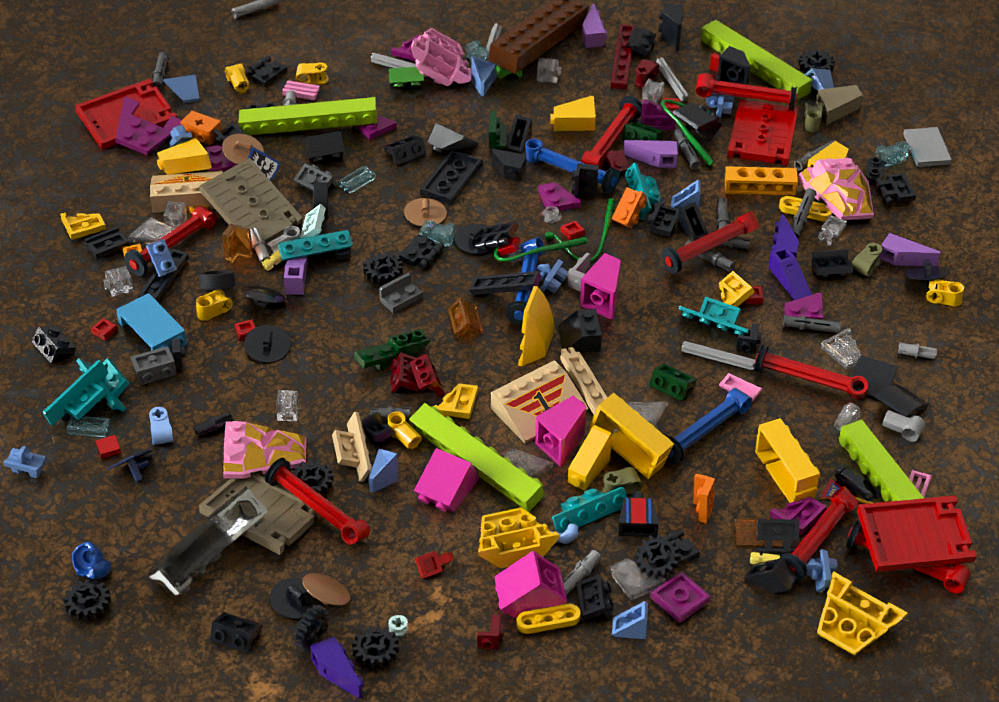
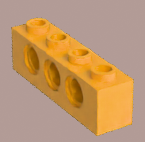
(761, 180)

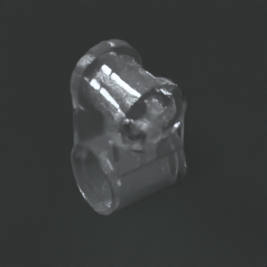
(653, 91)

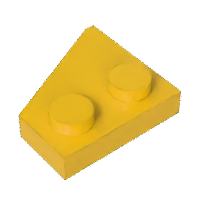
(83, 224)
(734, 289)
(459, 402)

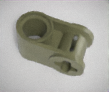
(812, 117)
(868, 259)
(623, 478)

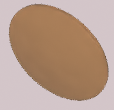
(237, 147)
(425, 209)
(326, 589)

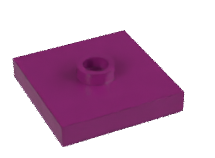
(680, 597)

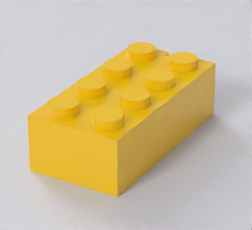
(636, 437)
(794, 470)

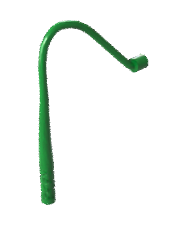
(694, 142)
(609, 212)
(567, 244)

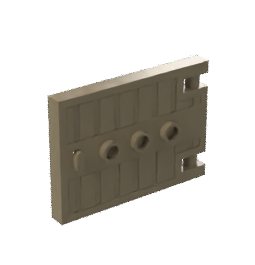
(250, 200)
(286, 513)

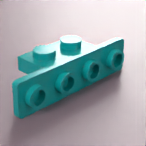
(645, 184)
(315, 245)
(717, 313)
(113, 383)
(79, 396)
(588, 508)

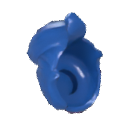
(89, 561)

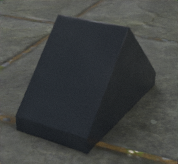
(520, 133)
(691, 222)

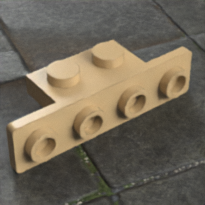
(351, 447)

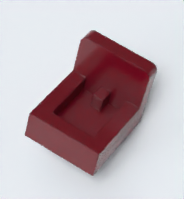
(616, 160)
(490, 639)

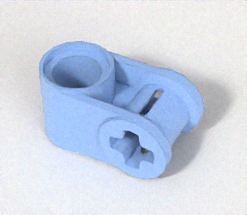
(160, 426)

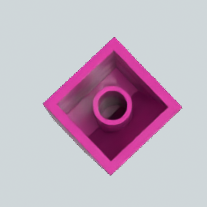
(601, 286)
(561, 429)
(446, 481)
(529, 585)

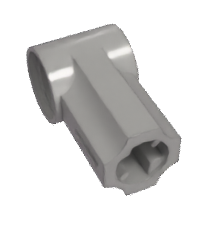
(290, 233)
(909, 427)

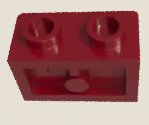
(402, 373)
(426, 375)

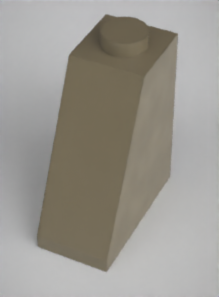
(839, 102)

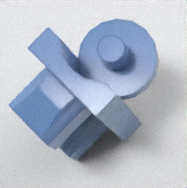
(723, 102)
(179, 135)
(161, 257)
(549, 275)
(25, 461)
(821, 570)

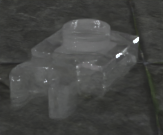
(832, 227)

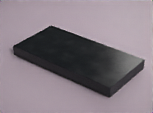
(451, 177)

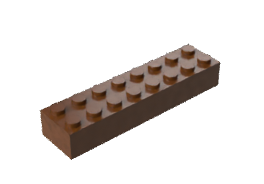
(537, 34)

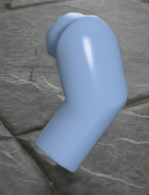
(568, 535)

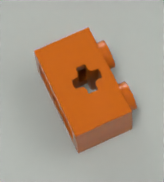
(201, 127)

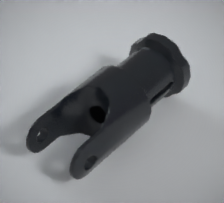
(856, 483)

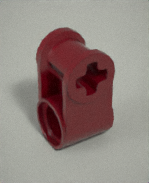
(645, 71)

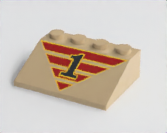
(179, 189)
(530, 396)

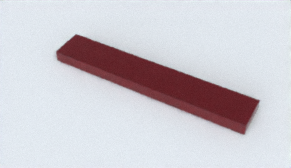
(622, 58)

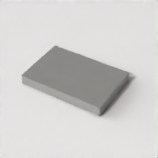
(927, 147)

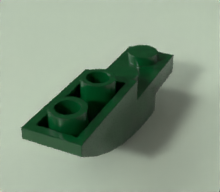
(382, 355)

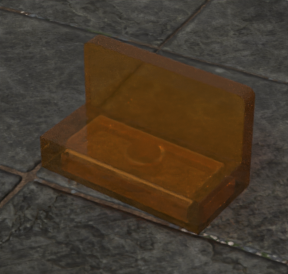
(237, 242)
(464, 316)
(747, 532)

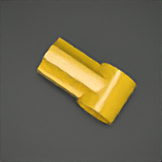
(237, 76)
(403, 430)

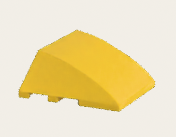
(537, 328)
(513, 535)
(854, 617)

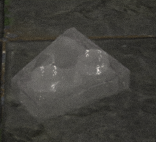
(150, 231)
(842, 348)
(650, 411)
(531, 464)
(632, 581)

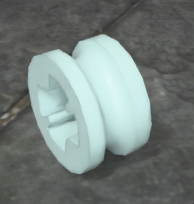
(398, 619)

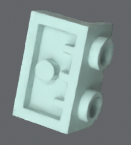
(313, 222)

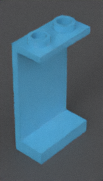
(151, 322)

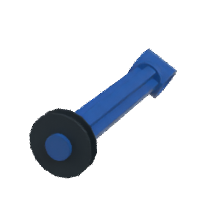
(536, 153)
(516, 309)
(734, 402)

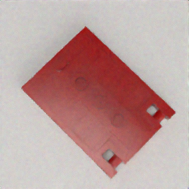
(103, 113)
(763, 132)
(916, 533)

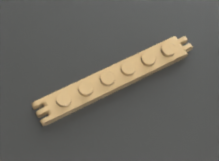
(583, 378)

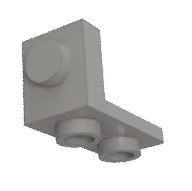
(577, 272)

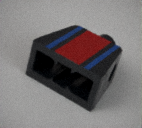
(638, 517)

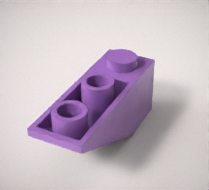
(593, 29)
(656, 153)
(906, 252)
(295, 275)

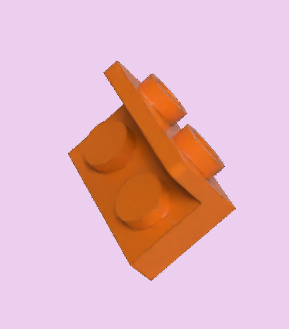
(629, 208)
(704, 496)

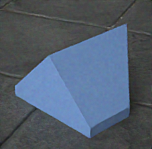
(482, 74)
(820, 78)
(184, 87)
(687, 196)
(383, 471)
(631, 622)

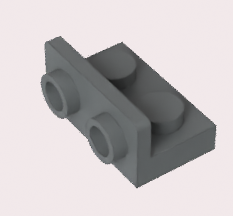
(311, 174)
(399, 293)
(154, 365)

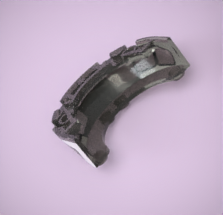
(206, 542)

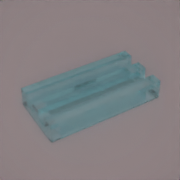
(358, 181)
(87, 428)

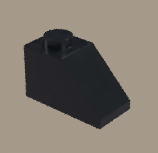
(509, 164)
(772, 576)

